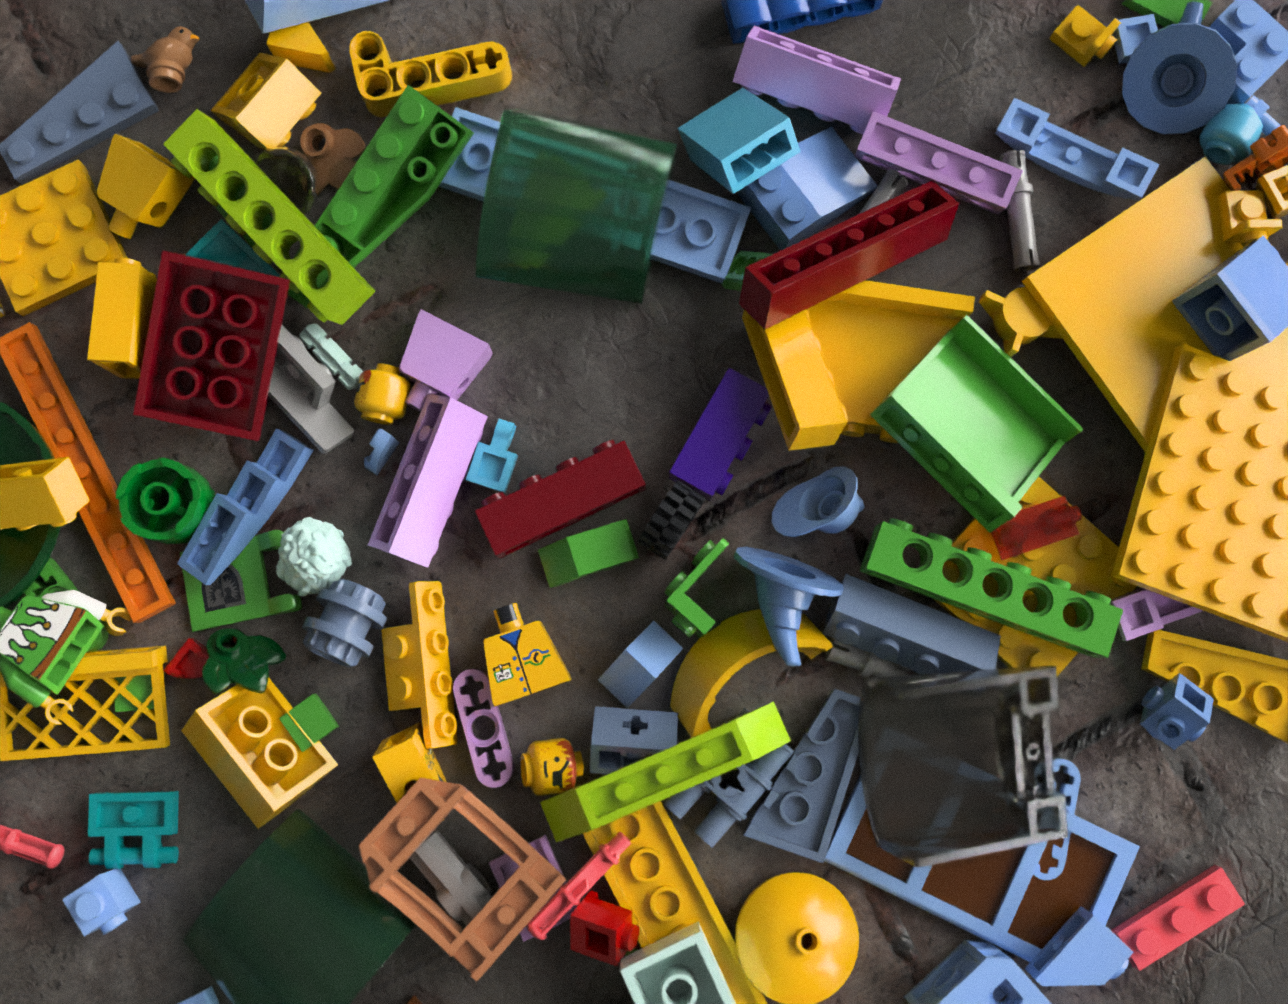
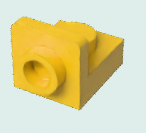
(1084, 36)
(1245, 217)

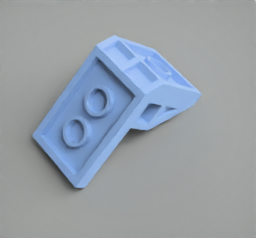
(976, 975)

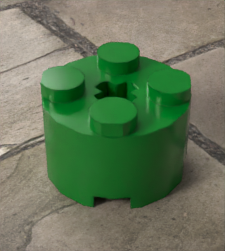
(142, 498)

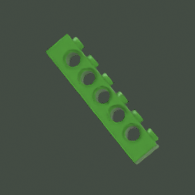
(1095, 620)

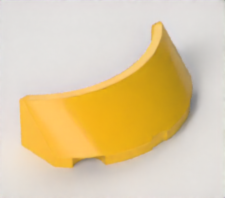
(724, 653)

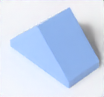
(640, 664)

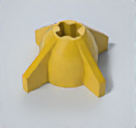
(1017, 318)

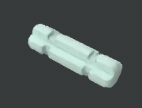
(331, 355)

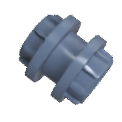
(344, 623)

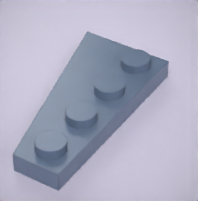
(84, 113)
(812, 784)

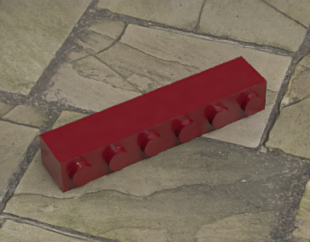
(846, 254)

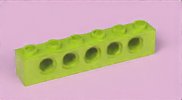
(203, 139)

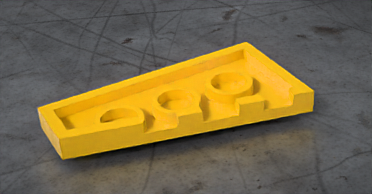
(1239, 680)

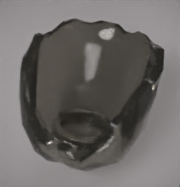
(291, 174)

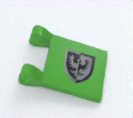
(239, 591)

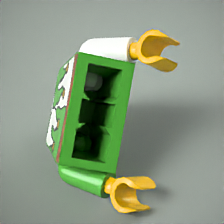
(48, 640)

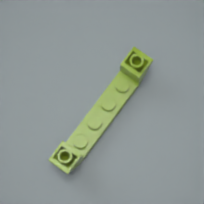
(665, 773)

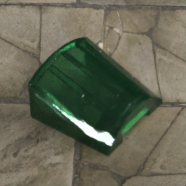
(572, 206)
(297, 923)

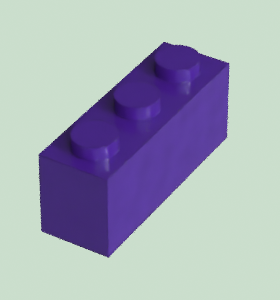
(721, 435)

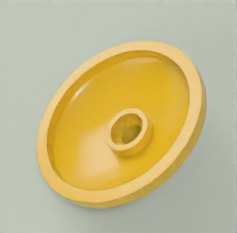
(771, 935)

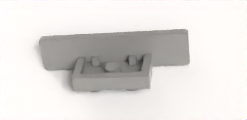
(303, 393)

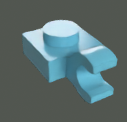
(492, 463)

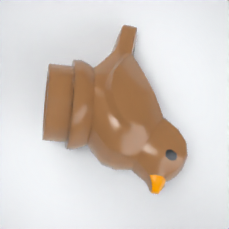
(168, 60)

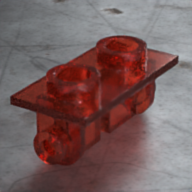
(1037, 527)

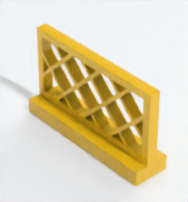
(95, 665)

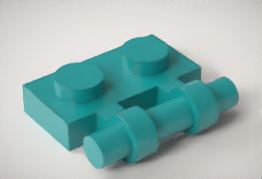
(133, 814)

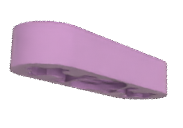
(480, 761)

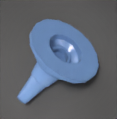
(1180, 75)
(783, 591)

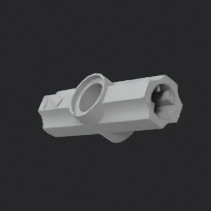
(458, 885)

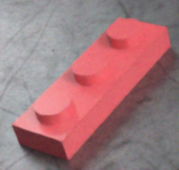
(1178, 916)

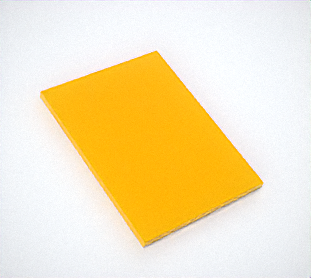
(1118, 287)

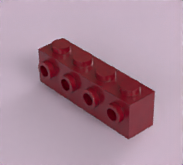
(560, 499)

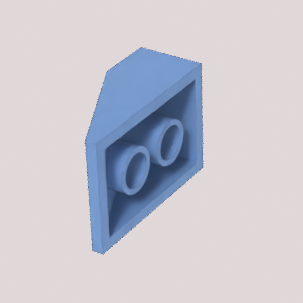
(808, 189)

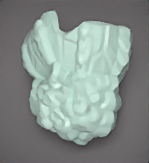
(312, 556)

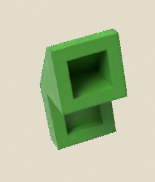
(588, 553)

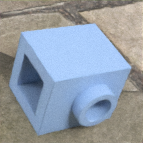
(102, 902)

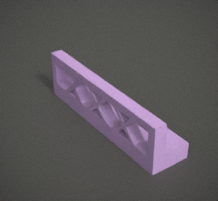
(929, 157)

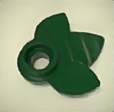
(243, 664)

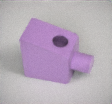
(441, 359)

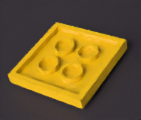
(53, 238)

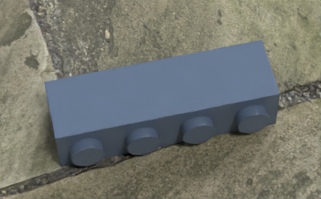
(907, 631)

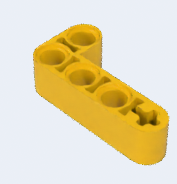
(432, 68)

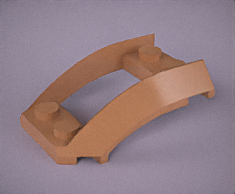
(507, 911)

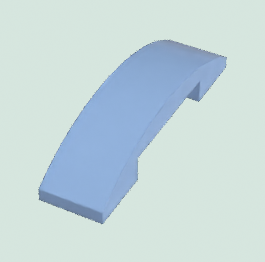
(1074, 157)

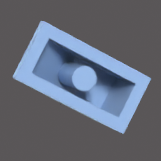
(1080, 954)

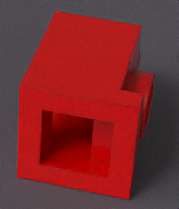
(602, 930)

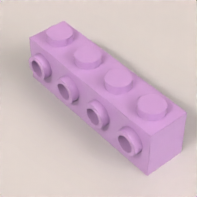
(814, 79)
(428, 480)

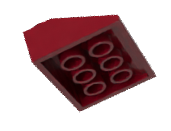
(211, 345)

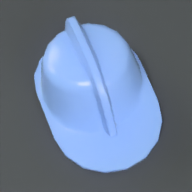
(820, 504)

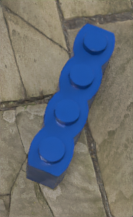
(789, 15)

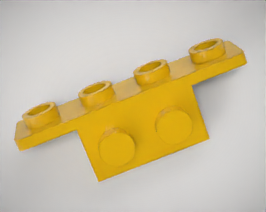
(420, 665)

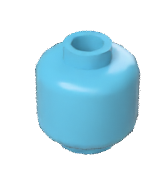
(1230, 134)

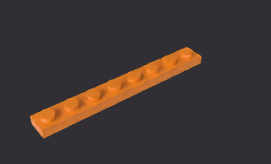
(67, 435)

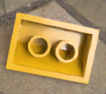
(254, 752)

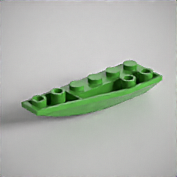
(390, 179)

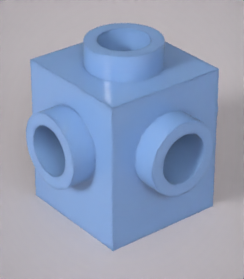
(1176, 711)

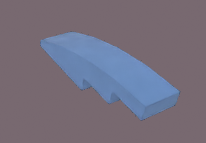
(240, 514)

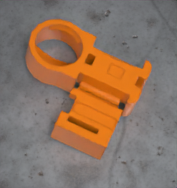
(1268, 155)

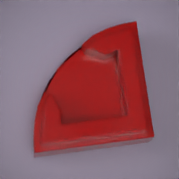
(188, 661)

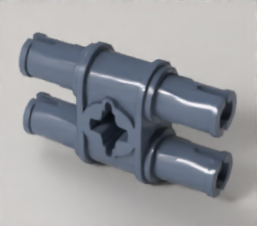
(732, 801)

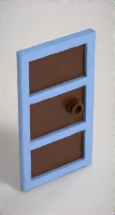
(994, 891)

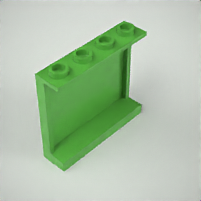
(976, 423)

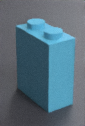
(739, 139)

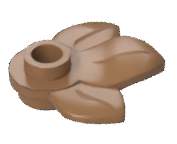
(337, 155)

